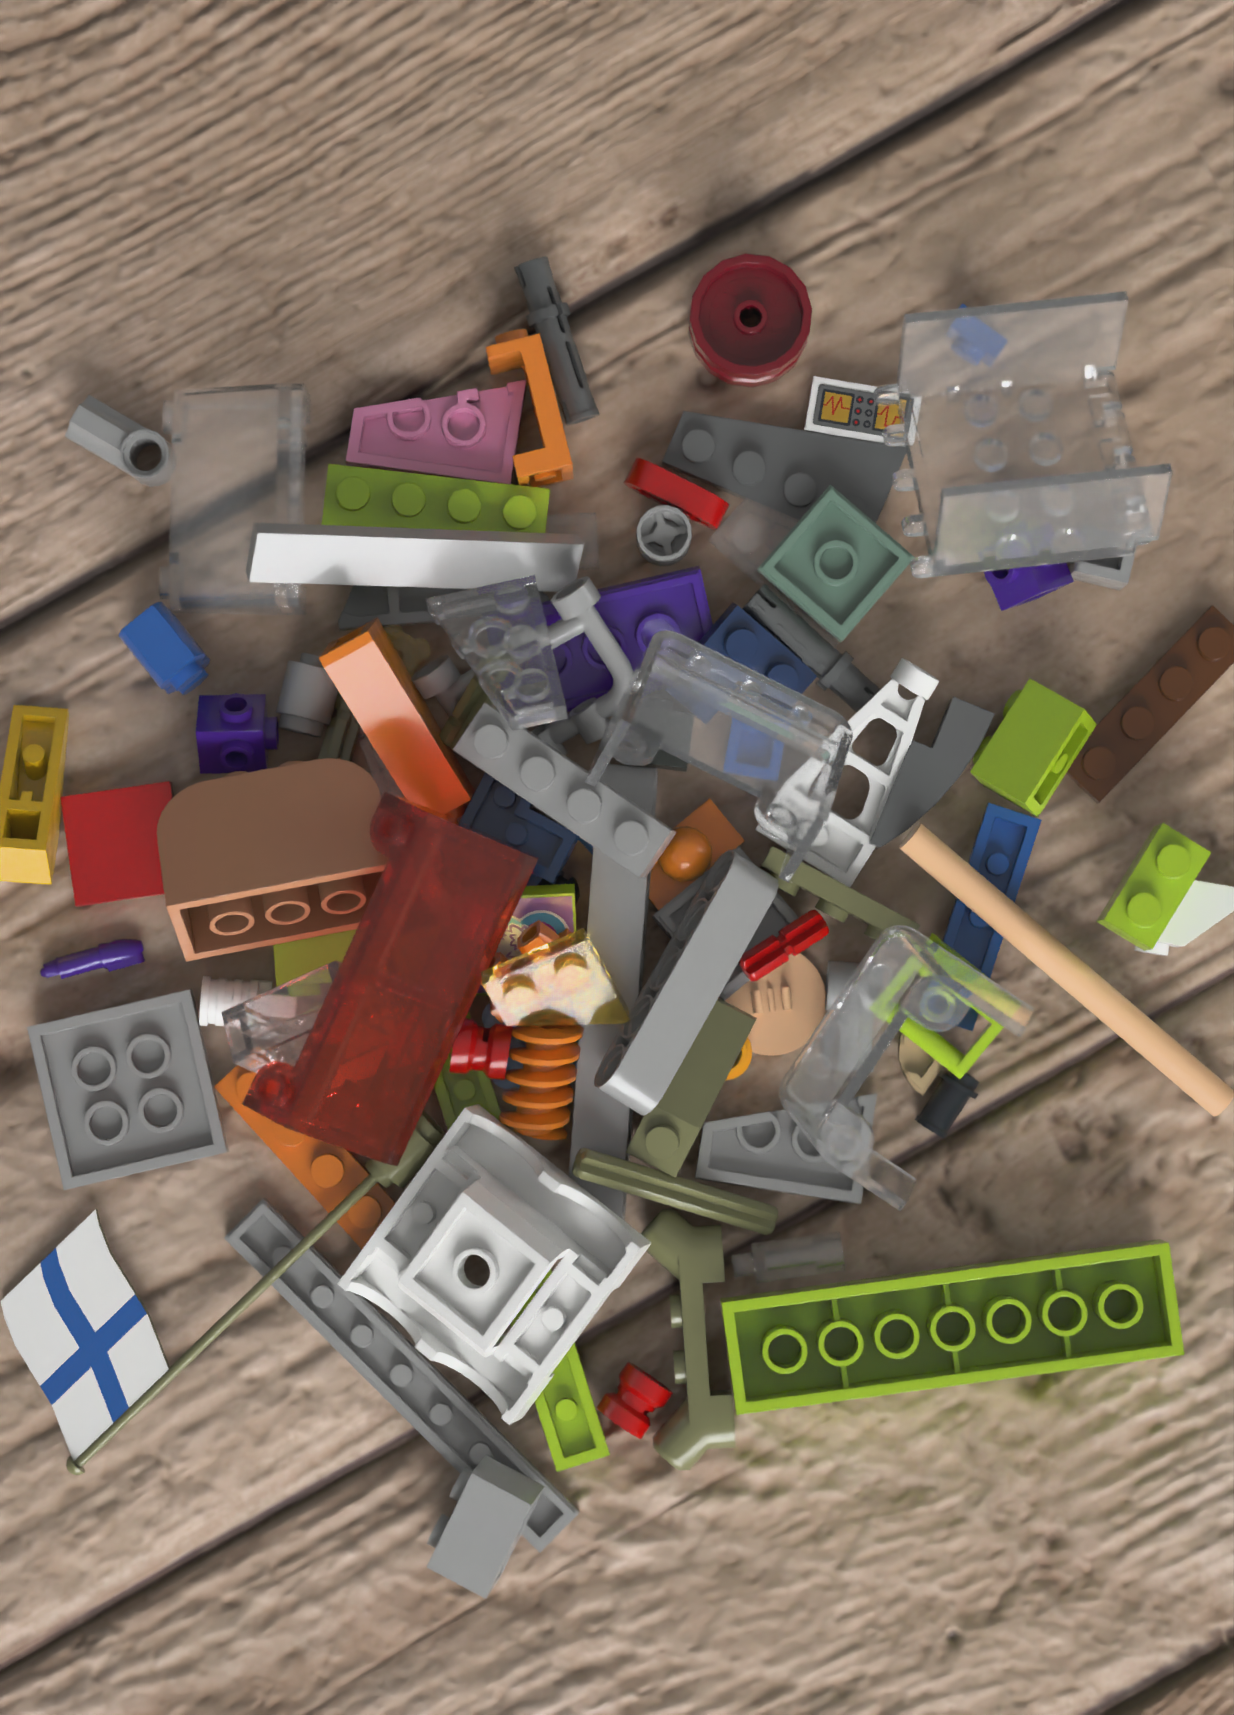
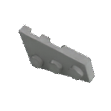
(775, 1155)

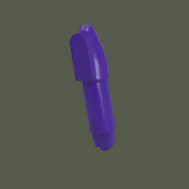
(109, 955)

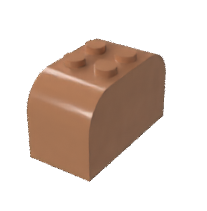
(269, 856)

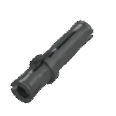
(550, 319)
(826, 662)

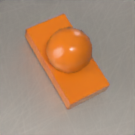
(692, 852)

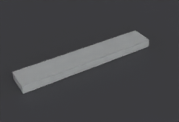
(409, 556)

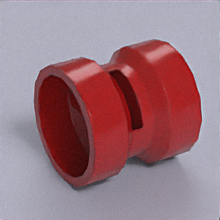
(481, 1049)
(635, 1398)

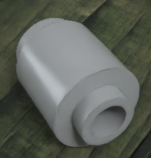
(306, 697)

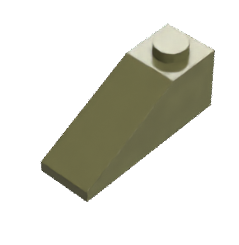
(676, 1120)

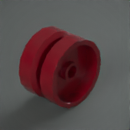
(744, 288)

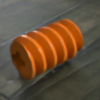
(542, 1080)

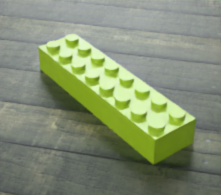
(952, 1326)

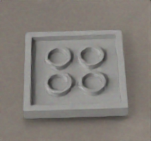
(127, 1089)

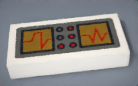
(847, 410)

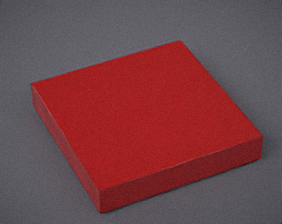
(115, 842)

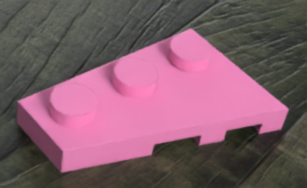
(443, 436)

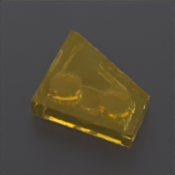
(556, 986)

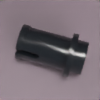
(947, 1102)

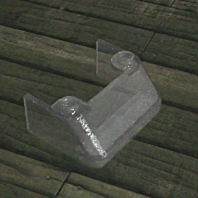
(736, 730)
(895, 980)

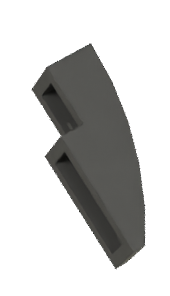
(932, 770)

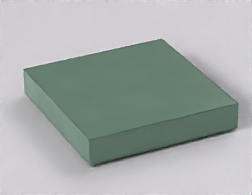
(835, 563)

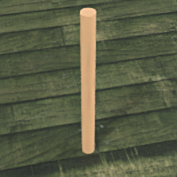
(1067, 969)

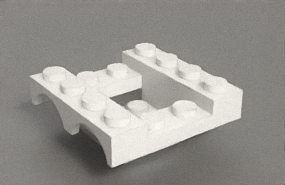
(520, 1213)

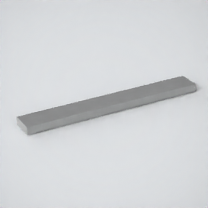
(391, 1362)

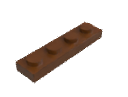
(1154, 704)

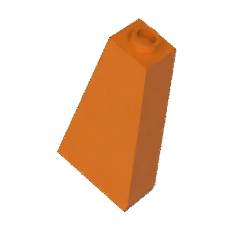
(396, 719)

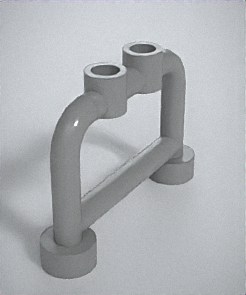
(578, 615)

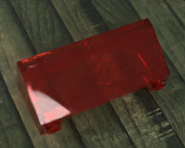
(399, 984)

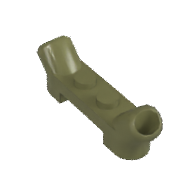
(705, 1416)

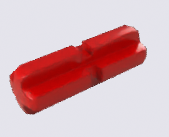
(791, 940)

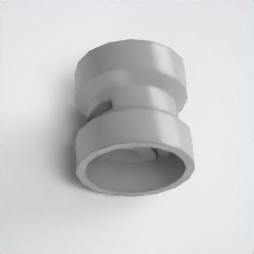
(662, 526)

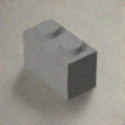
(484, 1526)

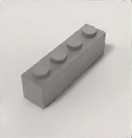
(560, 790)

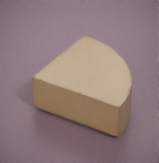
(917, 1065)

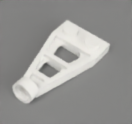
(844, 842)

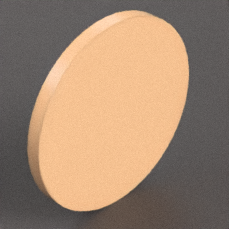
(786, 1006)

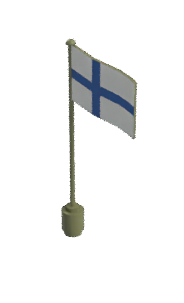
(96, 1340)

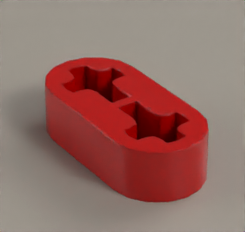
(677, 492)

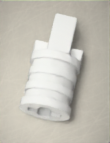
(224, 994)

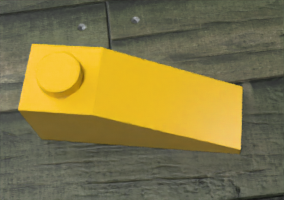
(32, 793)

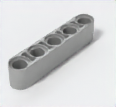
(686, 982)

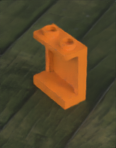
(553, 461)

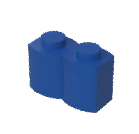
(166, 649)

